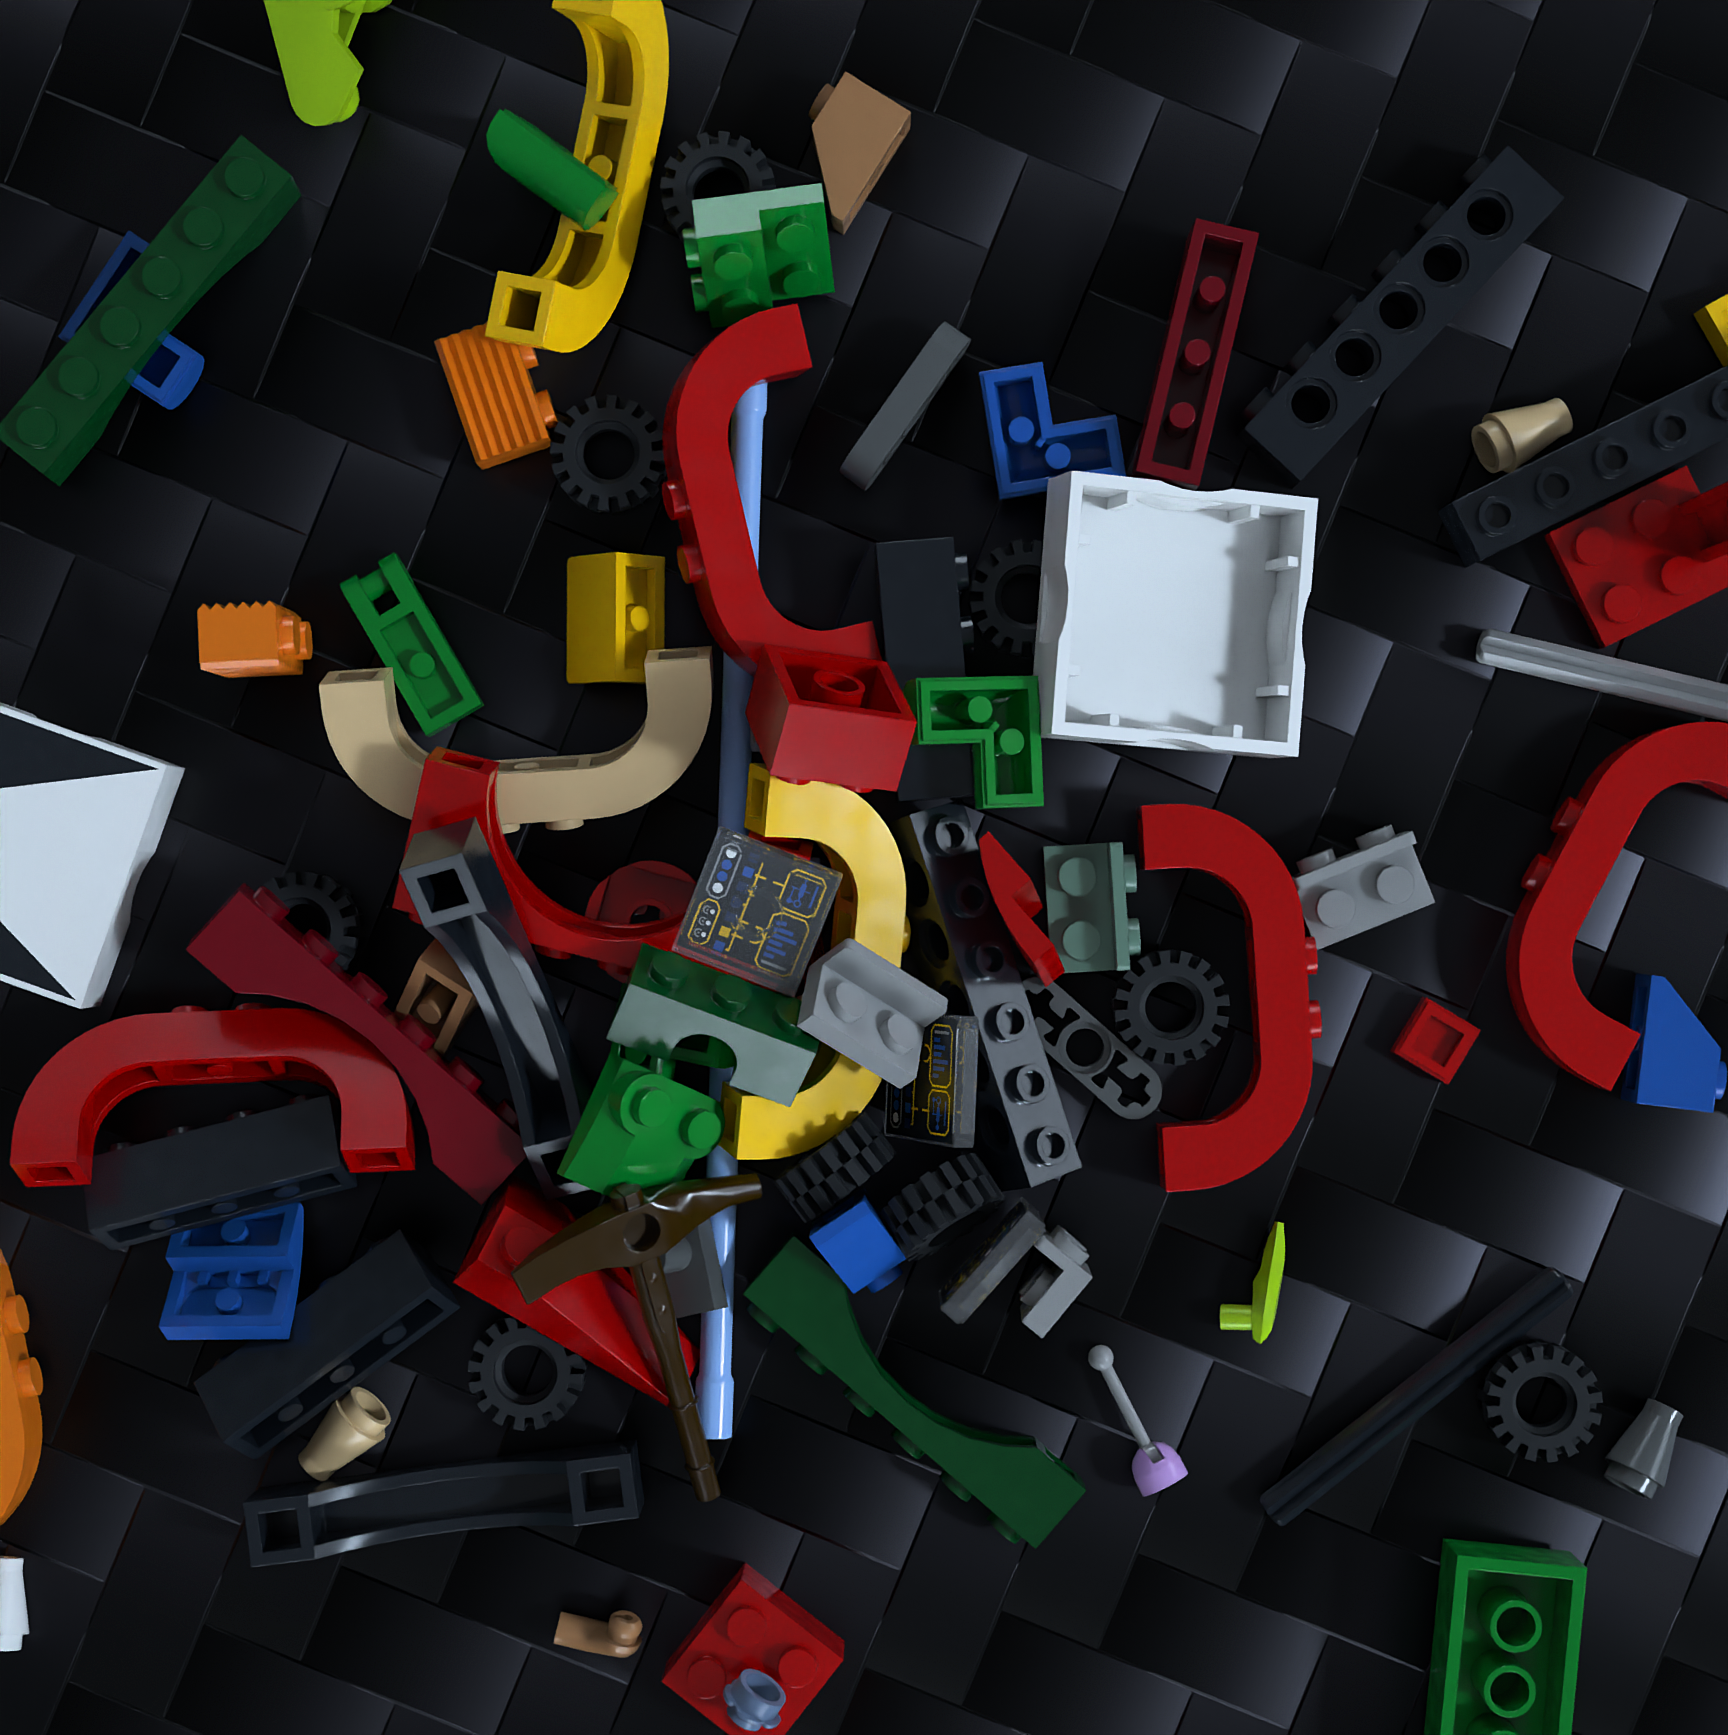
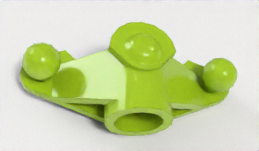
(315, 55)

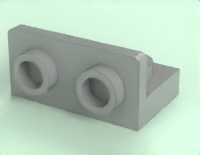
(1361, 887)
(869, 1010)
(1052, 1290)

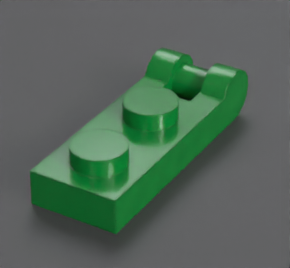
(414, 647)

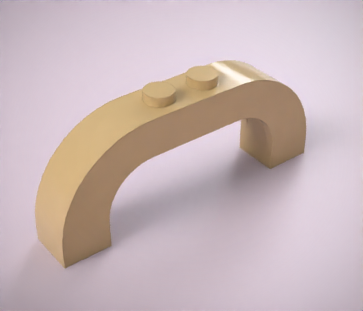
(557, 790)

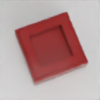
(1435, 1040)

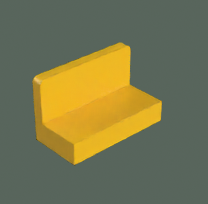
(613, 616)

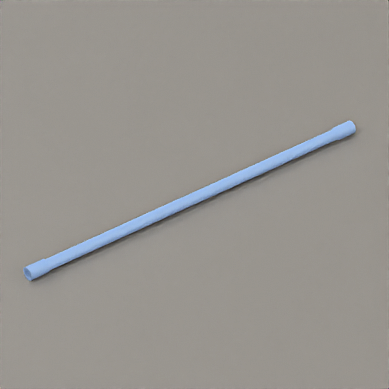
(714, 1379)

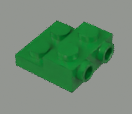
(758, 251)

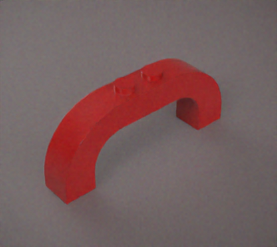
(707, 498)
(1569, 879)
(1282, 1016)
(199, 1046)

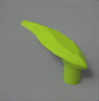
(1266, 1290)

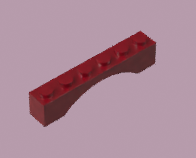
(263, 953)

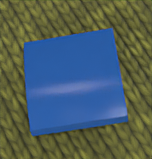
(235, 1277)

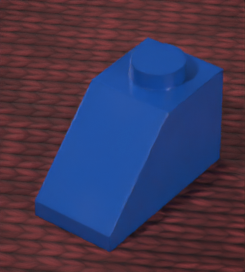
(1675, 1055)
(858, 1244)

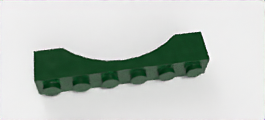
(93, 371)
(1008, 1473)

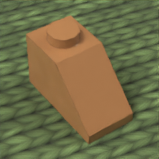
(853, 143)
(438, 997)

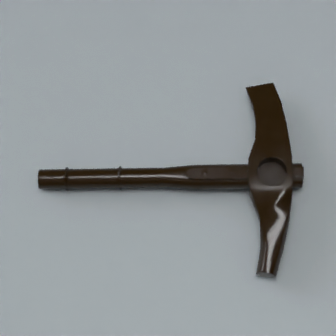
(633, 1234)

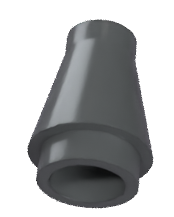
(1644, 1451)

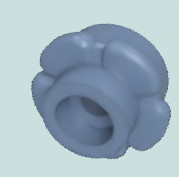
(754, 1700)

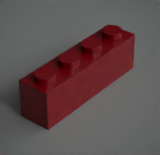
(1195, 354)

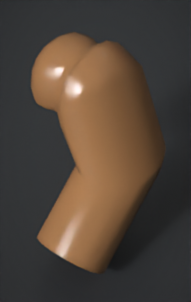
(612, 1638)

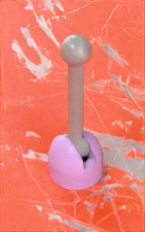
(1155, 1462)

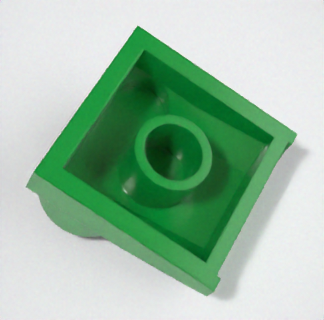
(640, 1130)

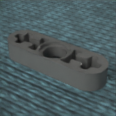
(904, 405)
(1130, 1066)

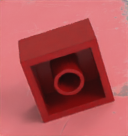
(829, 719)
(759, 1630)

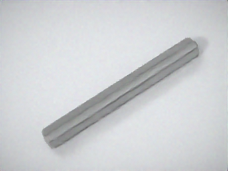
(1603, 673)

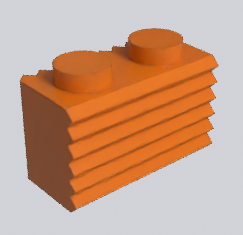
(496, 396)
(252, 640)

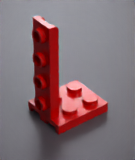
(1645, 555)

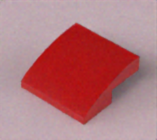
(1018, 903)

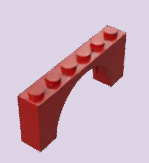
(464, 787)

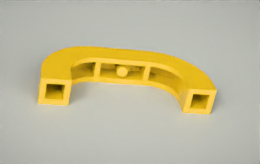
(617, 139)
(866, 909)

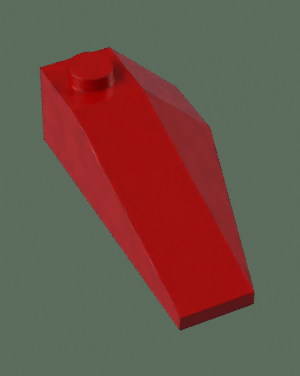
(589, 1314)

